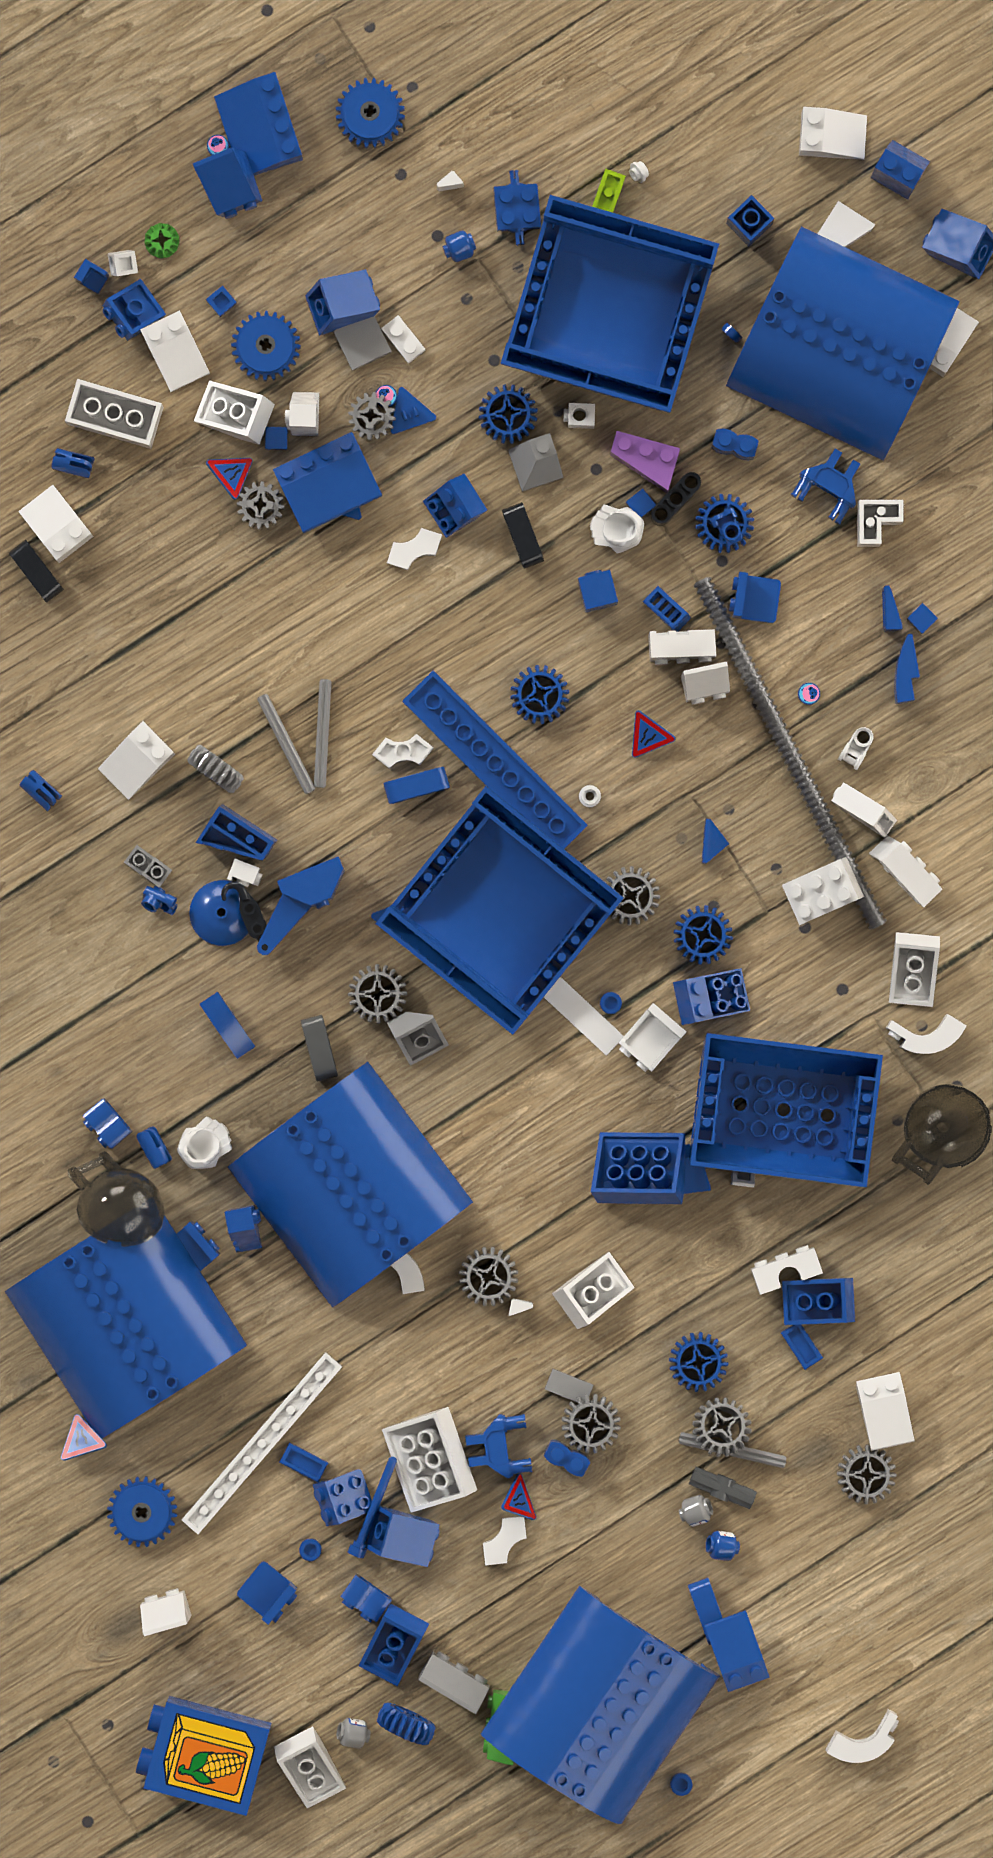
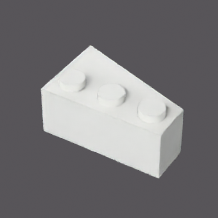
(303, 414)
(682, 646)
(907, 870)

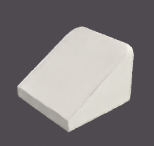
(449, 182)
(519, 1306)

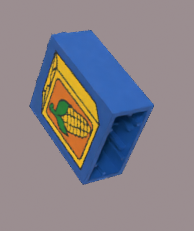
(204, 1754)

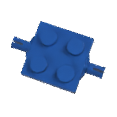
(517, 207)

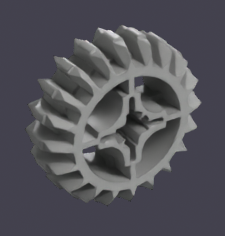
(215, 769)
(646, 885)
(392, 993)
(496, 1259)
(580, 1421)
(726, 1434)
(886, 1474)

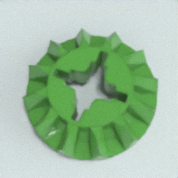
(155, 248)

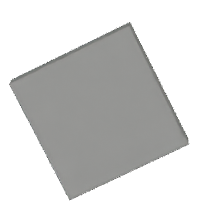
(362, 342)

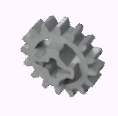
(371, 426)
(270, 505)

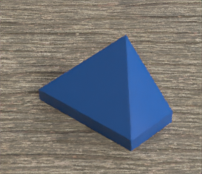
(712, 842)

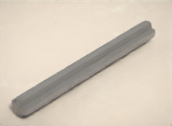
(322, 733)
(286, 743)
(745, 1453)

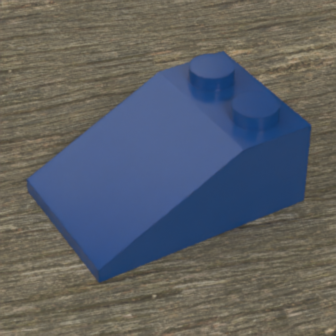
(818, 1301)
(393, 1644)
(737, 1651)

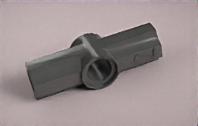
(722, 1487)

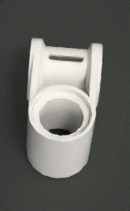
(856, 748)

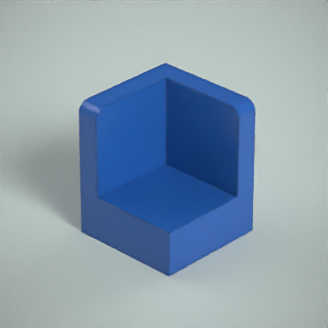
(91, 276)

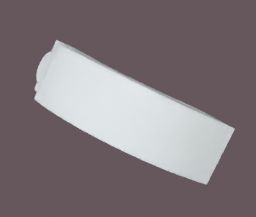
(940, 1039)
(409, 1274)
(864, 1749)

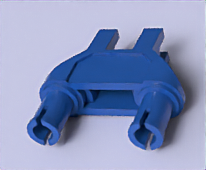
(832, 482)
(496, 1446)

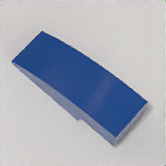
(906, 671)
(227, 1025)

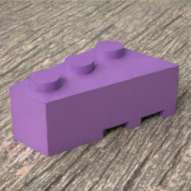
(646, 457)

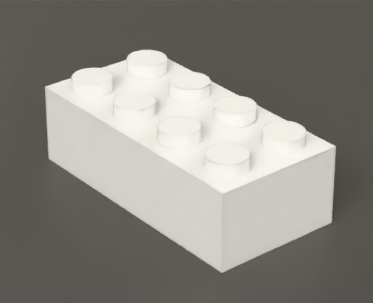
(114, 413)

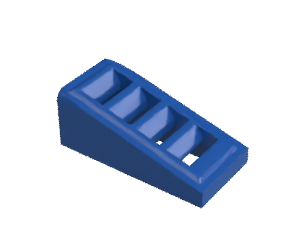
(891, 617)
(680, 622)

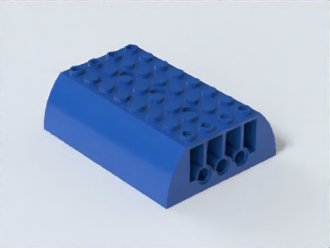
(791, 1144)

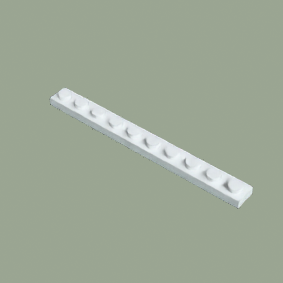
(261, 1443)

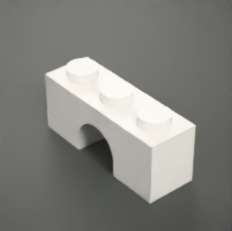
(767, 1274)

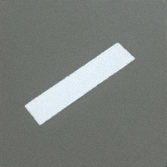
(583, 1016)

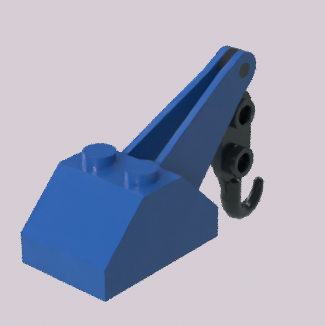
(299, 893)

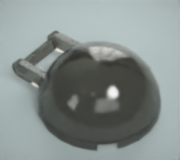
(944, 1128)
(117, 1203)

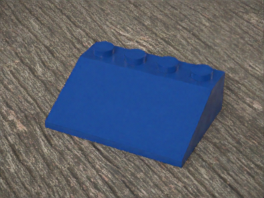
(259, 123)
(327, 482)
(639, 1168)

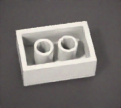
(822, 890)

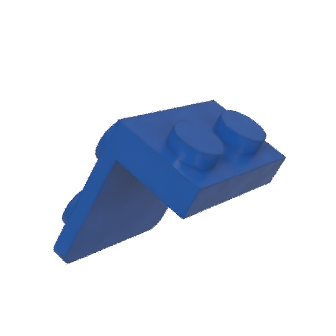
(755, 598)
(198, 1246)
(343, 1497)
(267, 1592)

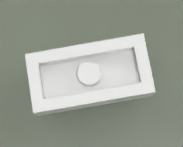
(403, 339)

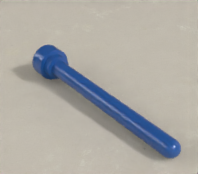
(358, 1547)

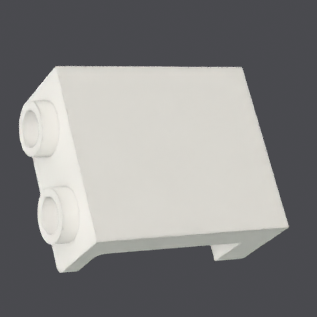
(651, 1038)

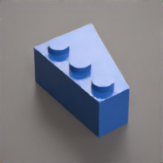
(236, 834)
(243, 1228)

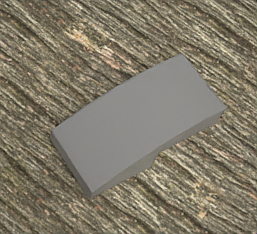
(147, 866)

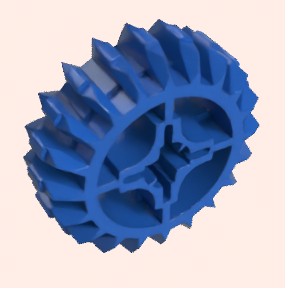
(518, 412)
(727, 505)
(546, 711)
(720, 942)
(694, 1344)
(406, 1724)

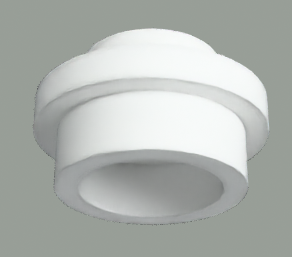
(638, 171)
(582, 796)

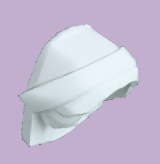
(617, 528)
(204, 1144)

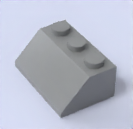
(454, 1681)

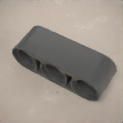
(319, 1048)

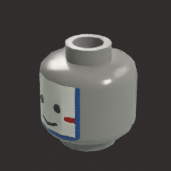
(696, 1510)
(353, 1733)

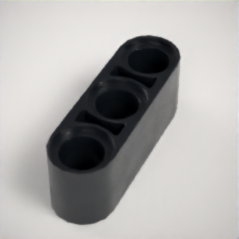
(681, 489)
(523, 535)
(36, 571)

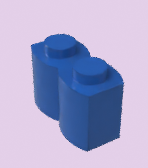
(728, 442)
(107, 1124)
(572, 1460)
(366, 1598)

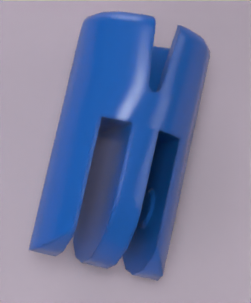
(72, 463)
(40, 790)
(154, 1147)

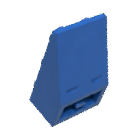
(711, 996)

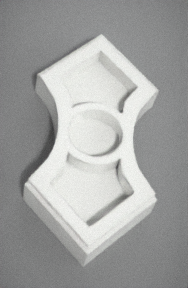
(405, 553)
(412, 750)
(497, 1549)

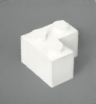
(872, 515)

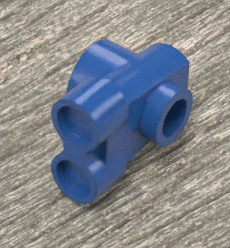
(727, 521)
(156, 898)

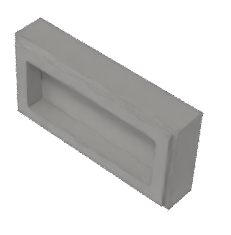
(567, 1385)

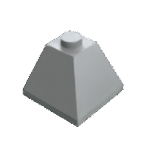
(536, 462)
(417, 1035)

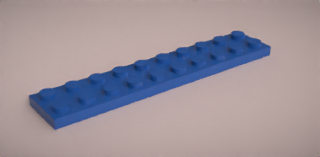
(492, 759)

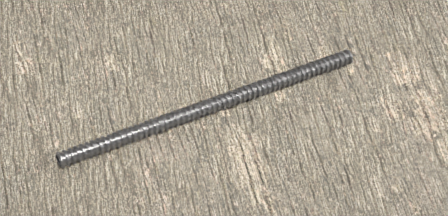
(785, 743)

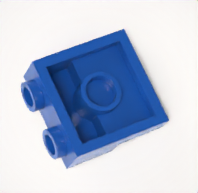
(132, 310)

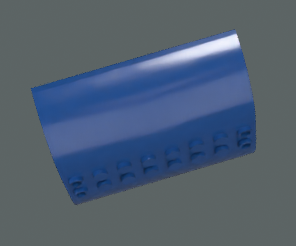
(610, 304)
(842, 343)
(499, 910)
(350, 1184)
(125, 1324)
(598, 1707)

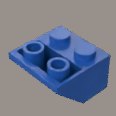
(455, 505)

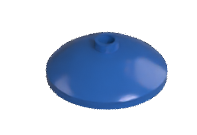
(207, 923)

